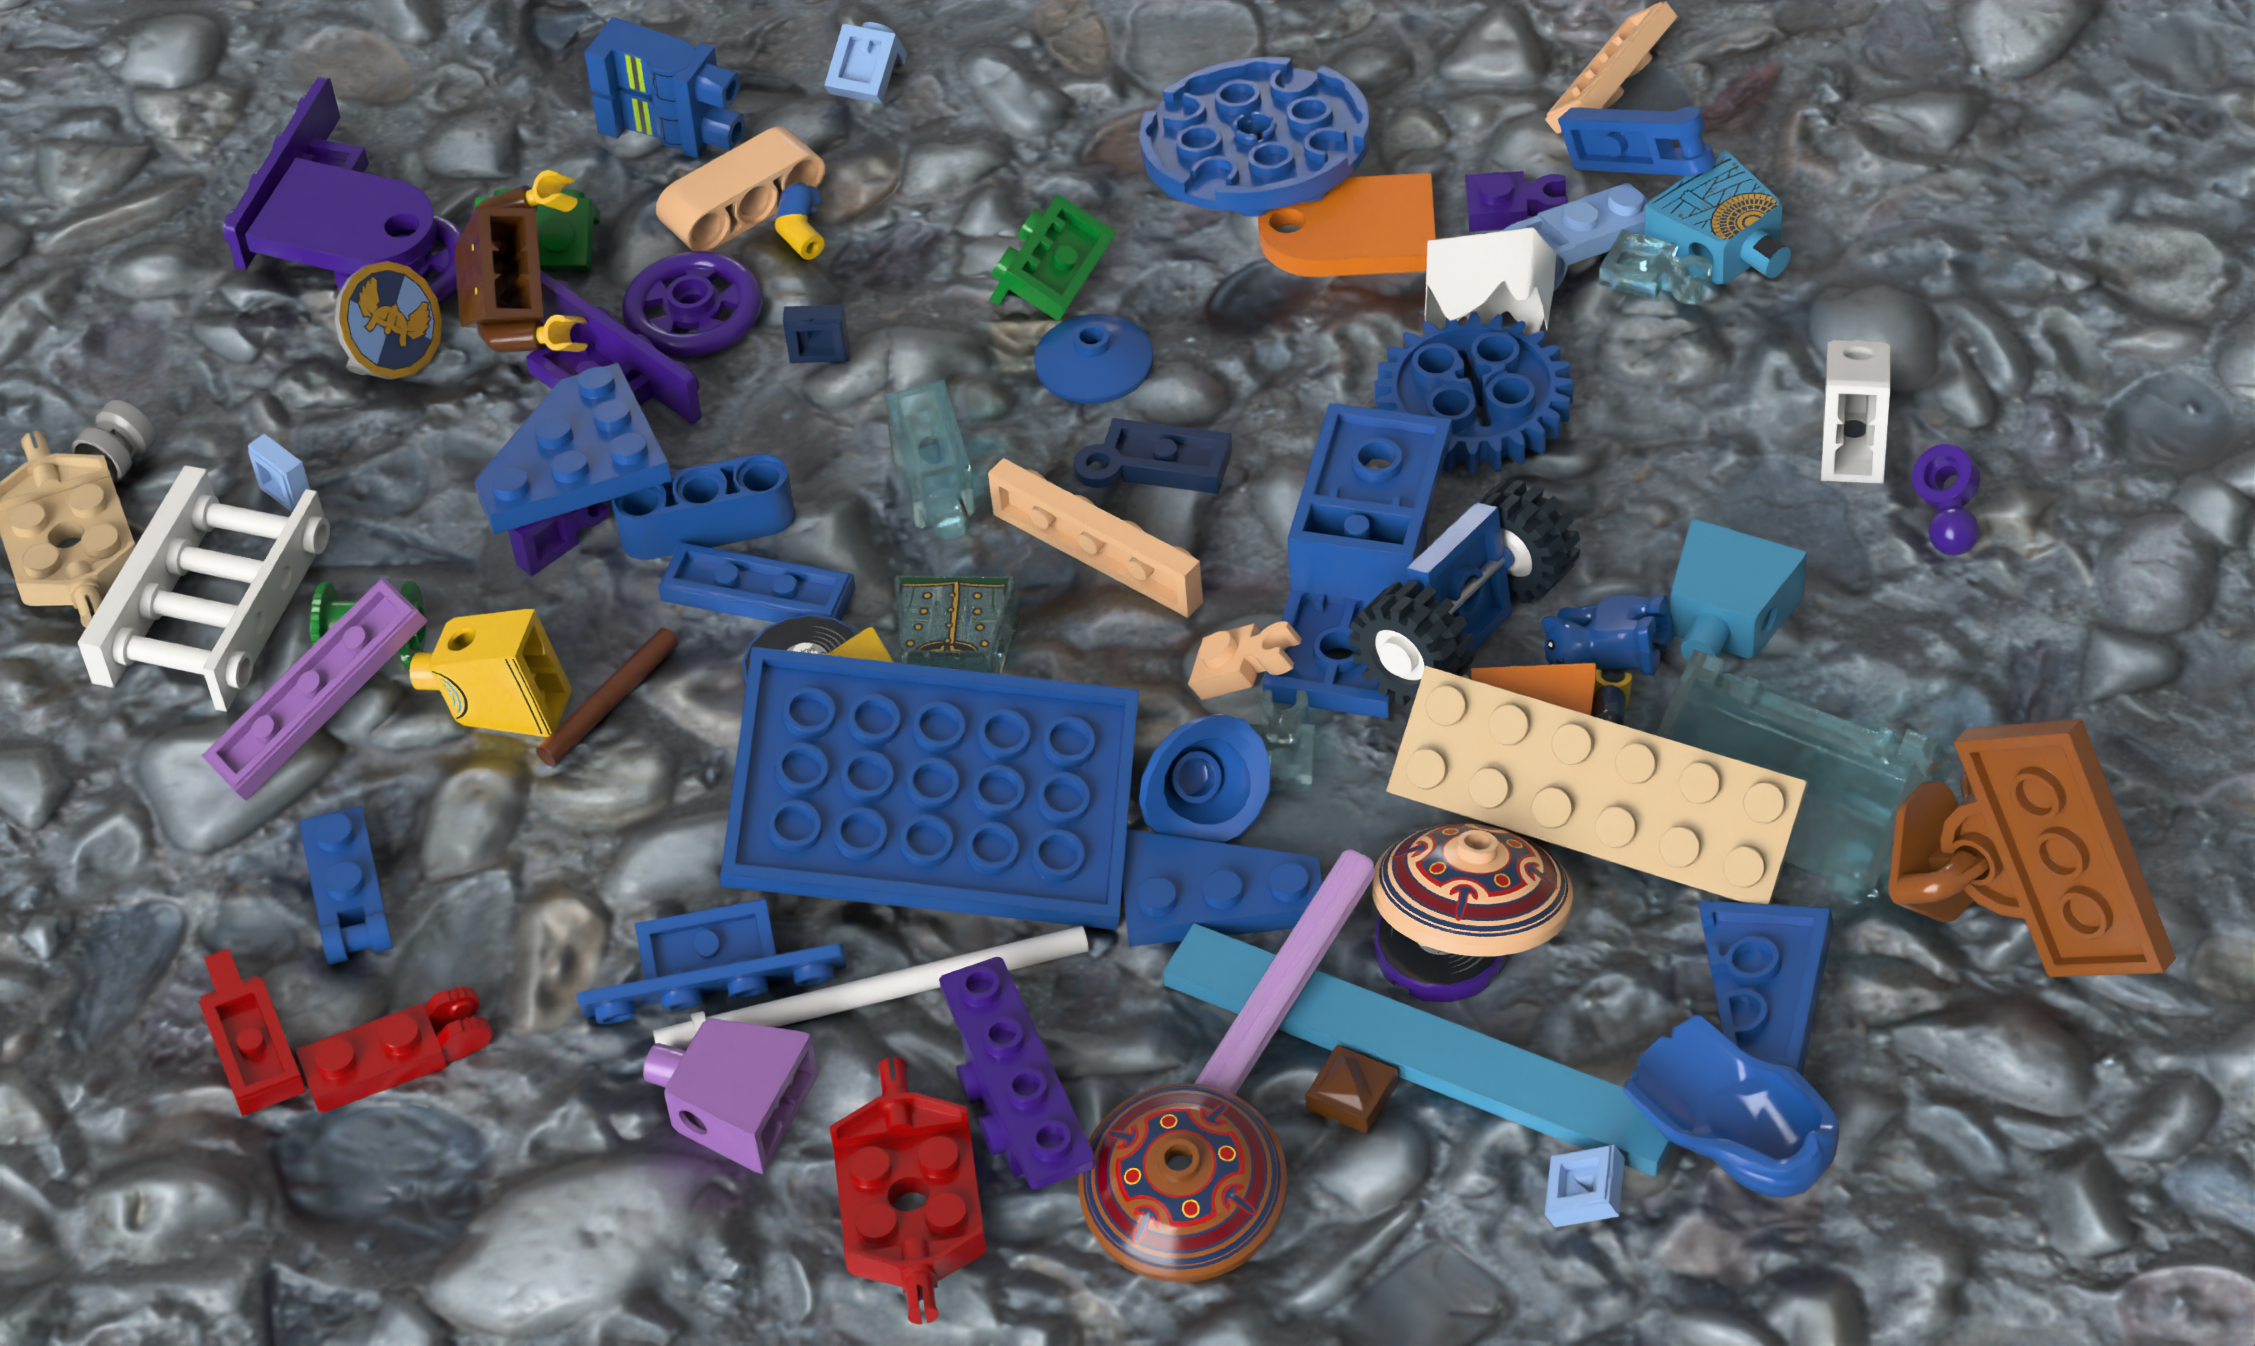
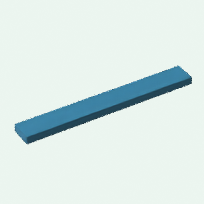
(1428, 1050)

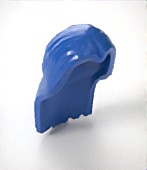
(1736, 1109)

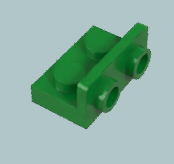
(1055, 257)

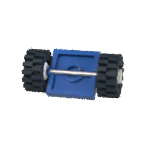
(1464, 588)

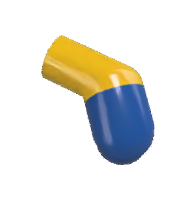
(792, 218)

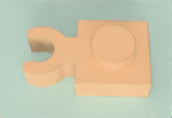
(1234, 657)

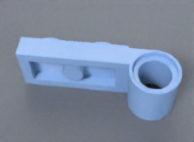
(1588, 225)

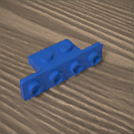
(706, 955)

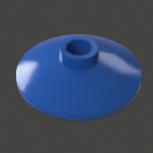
(1093, 358)

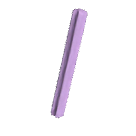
(1288, 972)

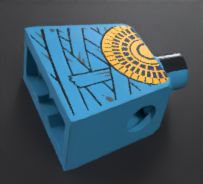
(1722, 218)

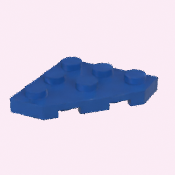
(572, 453)

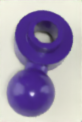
(1952, 528)

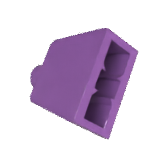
(735, 1087)

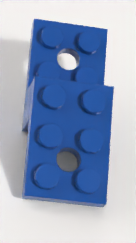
(1352, 541)

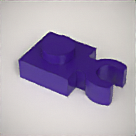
(1504, 198)
(547, 540)

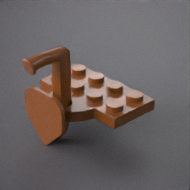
(2033, 846)

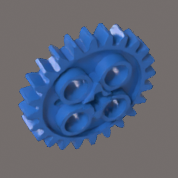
(1513, 377)

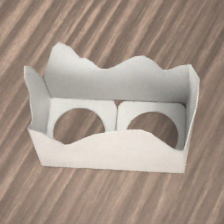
(1490, 276)

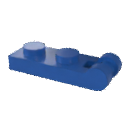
(1637, 141)
(345, 884)

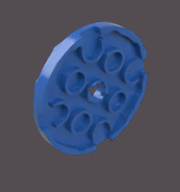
(1203, 145)

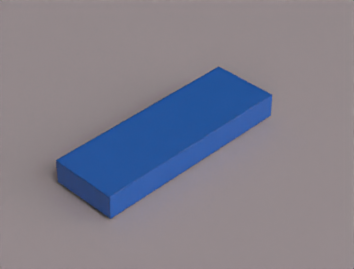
(753, 585)

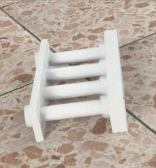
(171, 550)

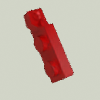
(248, 1037)

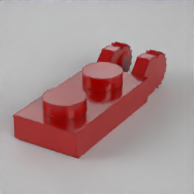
(394, 1049)

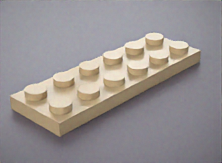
(1597, 787)

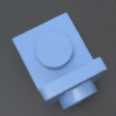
(864, 62)

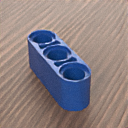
(707, 507)

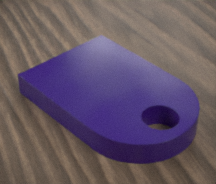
(342, 219)

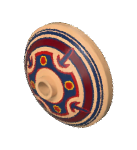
(1472, 890)

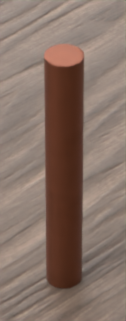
(607, 697)

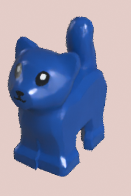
(1611, 634)

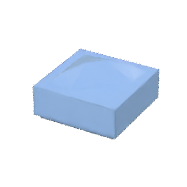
(278, 471)
(1584, 1186)

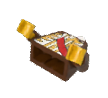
(502, 270)

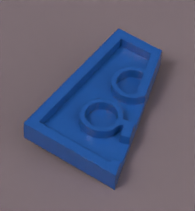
(1212, 884)
(1767, 974)

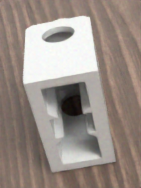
(1860, 391)

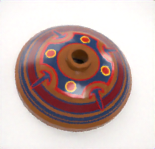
(1192, 1219)

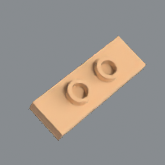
(1618, 59)

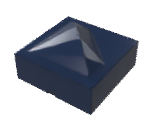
(816, 333)

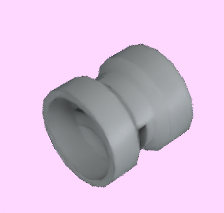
(118, 435)

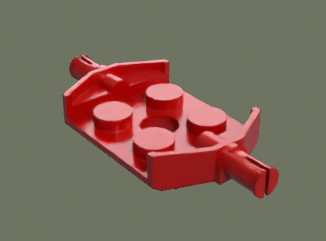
(900, 1148)

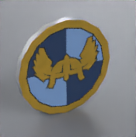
(387, 321)

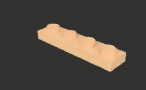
(1096, 537)

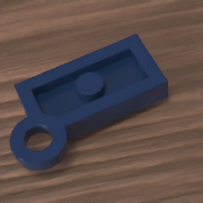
(1157, 457)

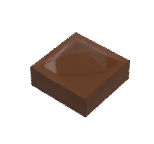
(1352, 1089)

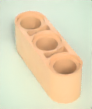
(737, 189)

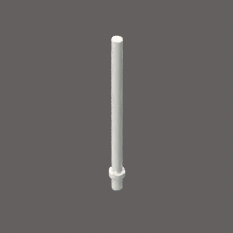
(880, 987)

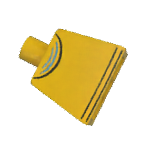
(496, 673)

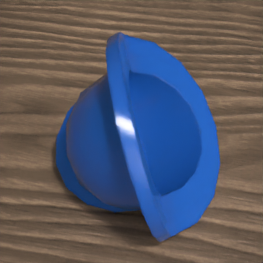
(1207, 780)

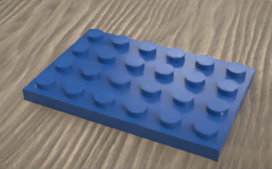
(931, 788)

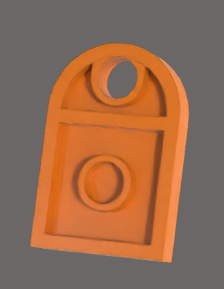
(1355, 229)

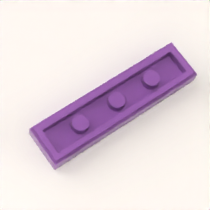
(314, 688)

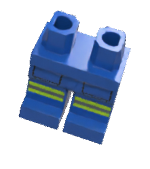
(662, 89)

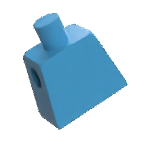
(1733, 590)

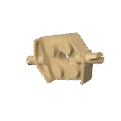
(55, 501)

